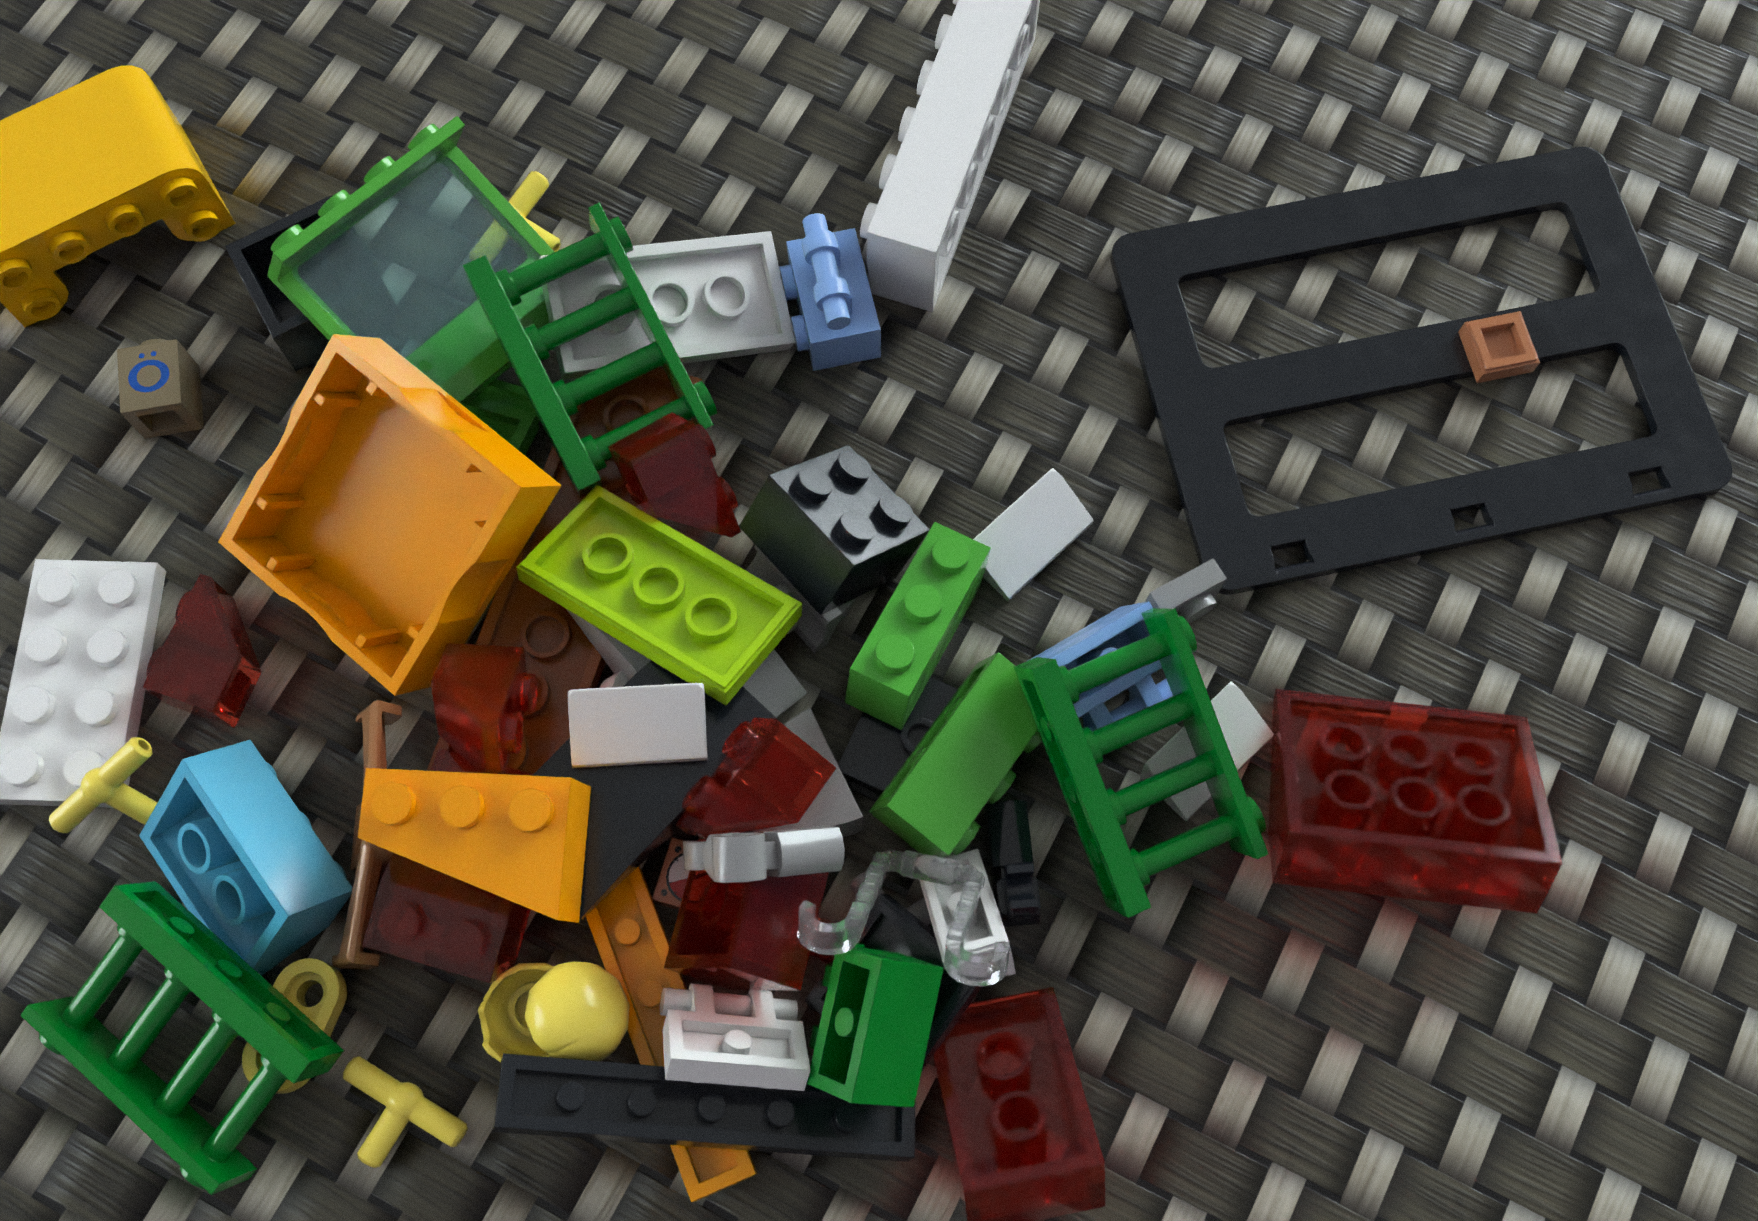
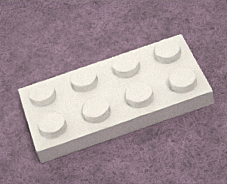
(709, 293)
(77, 675)

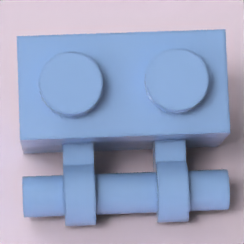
(832, 296)
(1102, 637)

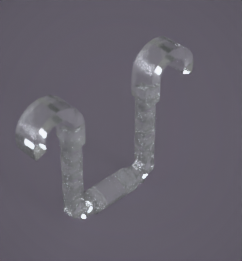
(959, 963)

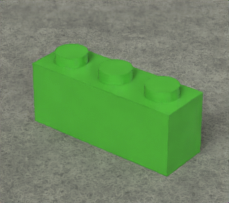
(916, 625)
(961, 762)

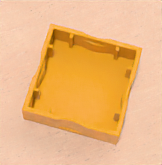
(387, 512)

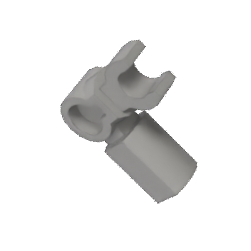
(771, 853)

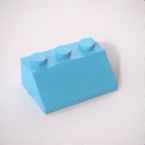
(244, 855)

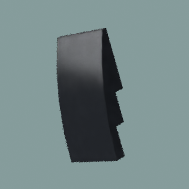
(640, 804)

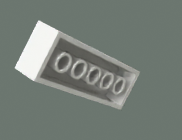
(945, 148)

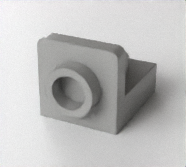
(1192, 592)

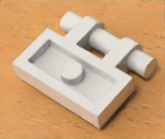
(733, 1039)

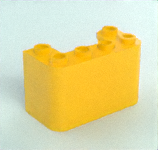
(89, 173)

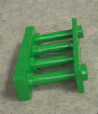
(530, 346)
(1078, 751)
(241, 1006)

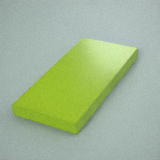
(660, 593)

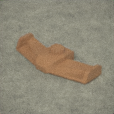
(366, 857)

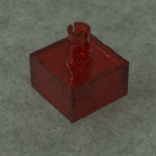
(744, 931)

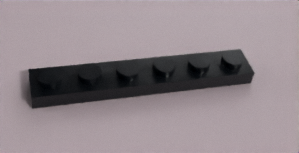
(641, 1106)

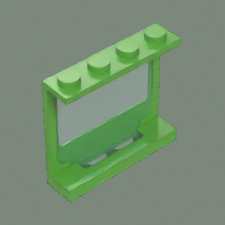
(395, 260)

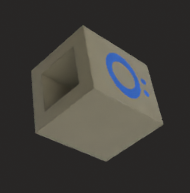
(159, 388)

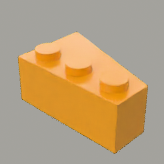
(489, 830)

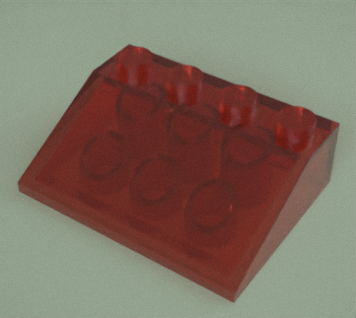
(1408, 802)

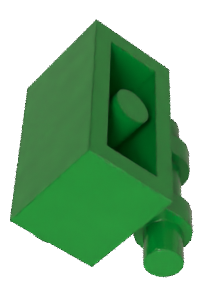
(874, 1026)

